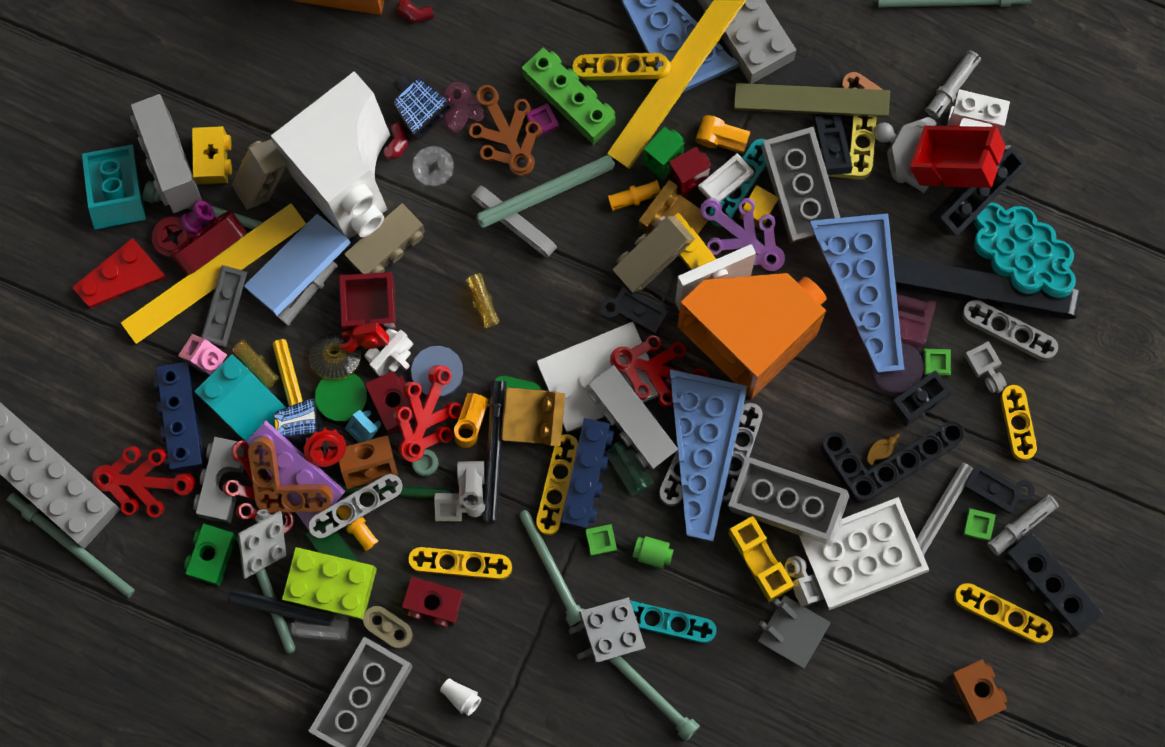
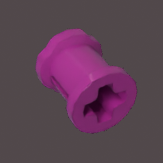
(201, 213)

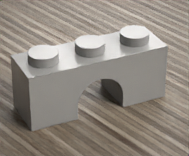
(212, 502)

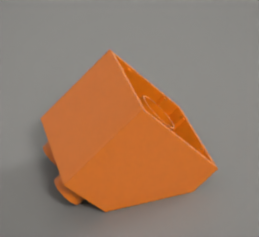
(752, 324)

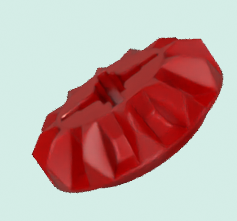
(333, 452)

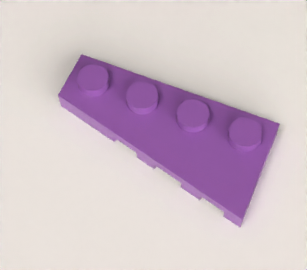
(295, 468)

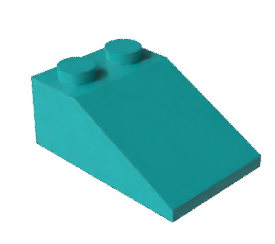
(113, 187)
(239, 398)

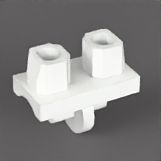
(392, 355)

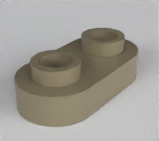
(388, 627)

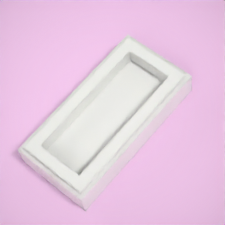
(726, 179)

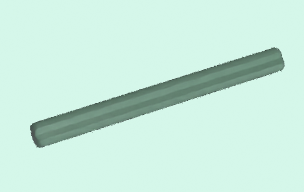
(545, 191)

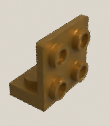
(669, 204)
(533, 416)

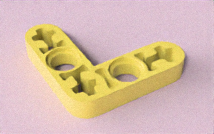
(867, 160)

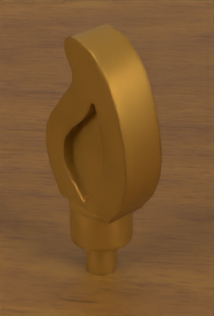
(882, 449)

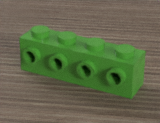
(568, 95)

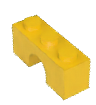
(759, 559)

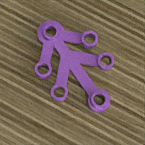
(745, 236)

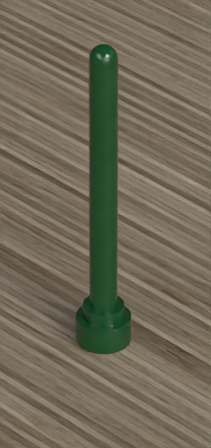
(414, 492)

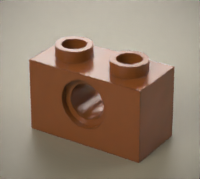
(367, 462)
(977, 707)

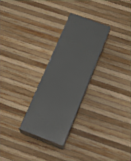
(224, 305)

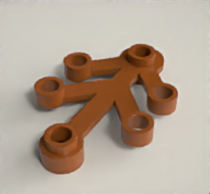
(507, 134)

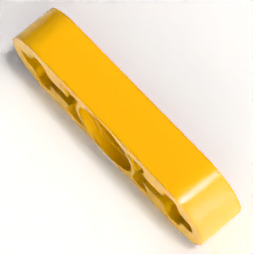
(1025, 414)

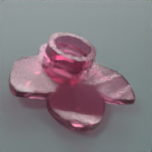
(465, 108)

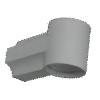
(470, 481)

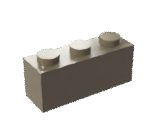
(258, 173)
(386, 243)
(653, 253)

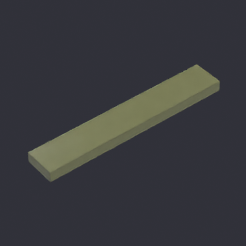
(812, 100)

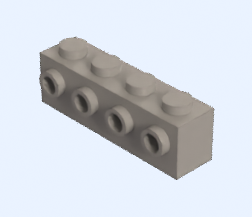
(631, 417)

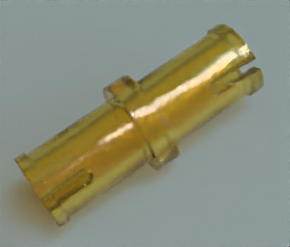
(482, 300)
(255, 364)

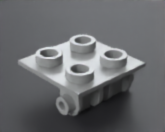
(262, 542)

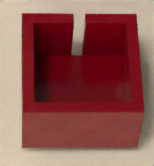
(367, 300)

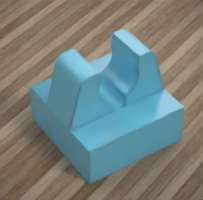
(361, 427)

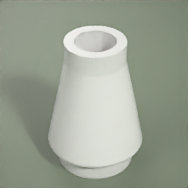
(461, 697)

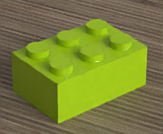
(329, 583)

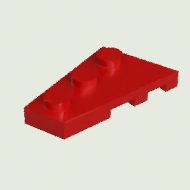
(120, 273)

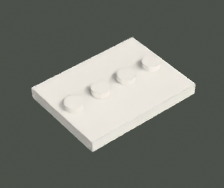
(731, 265)
(580, 364)
(867, 554)

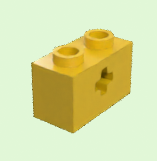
(204, 143)

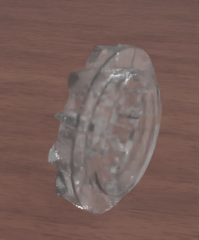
(428, 156)

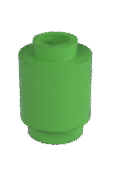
(653, 552)

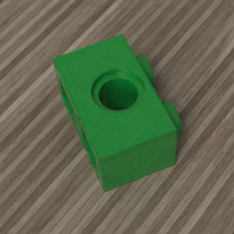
(661, 150)
(213, 570)

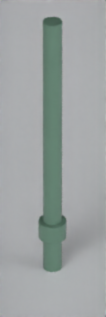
(925, 3)
(32, 513)

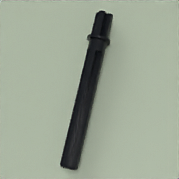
(494, 452)

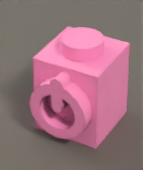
(202, 355)

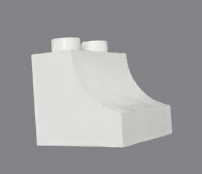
(334, 155)

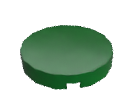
(341, 398)

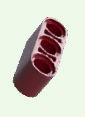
(208, 242)

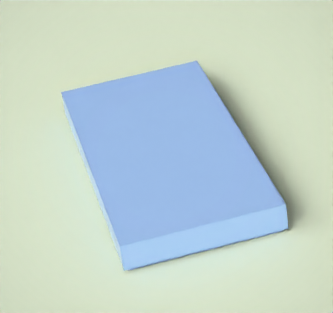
(297, 264)

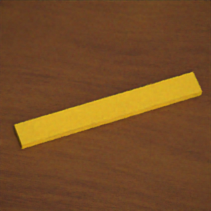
(669, 88)
(205, 279)

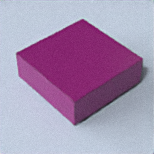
(544, 117)

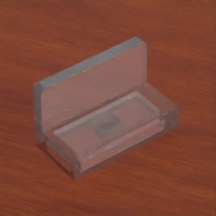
(336, 631)

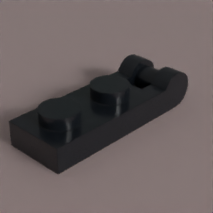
(833, 144)

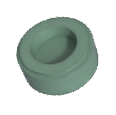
(427, 464)

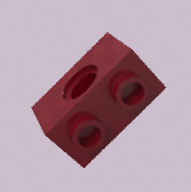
(689, 171)
(380, 391)
(421, 590)

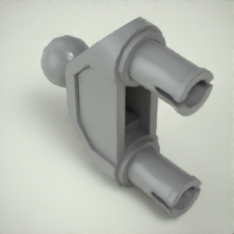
(903, 148)

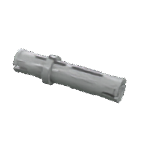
(948, 91)
(301, 300)
(1014, 532)

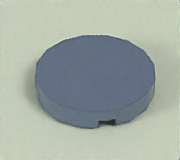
(437, 356)

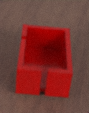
(957, 156)

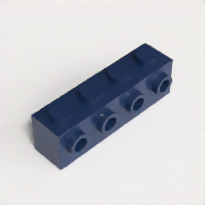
(180, 417)
(586, 472)

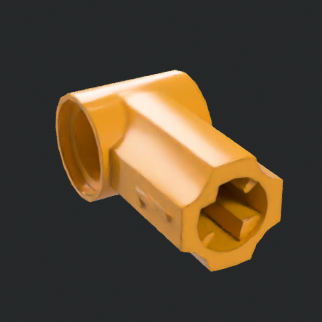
(715, 133)
(470, 418)

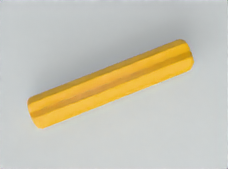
(287, 372)

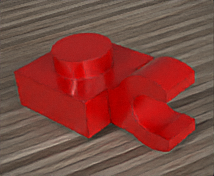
(367, 335)

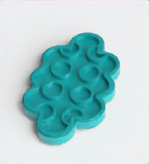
(1024, 250)

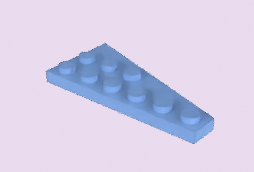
(664, 29)
(863, 268)
(706, 433)

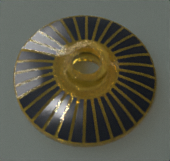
(333, 365)

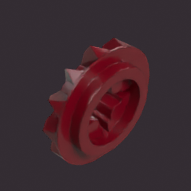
(160, 235)

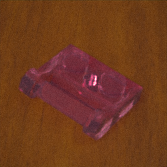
(912, 327)

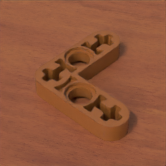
(274, 489)

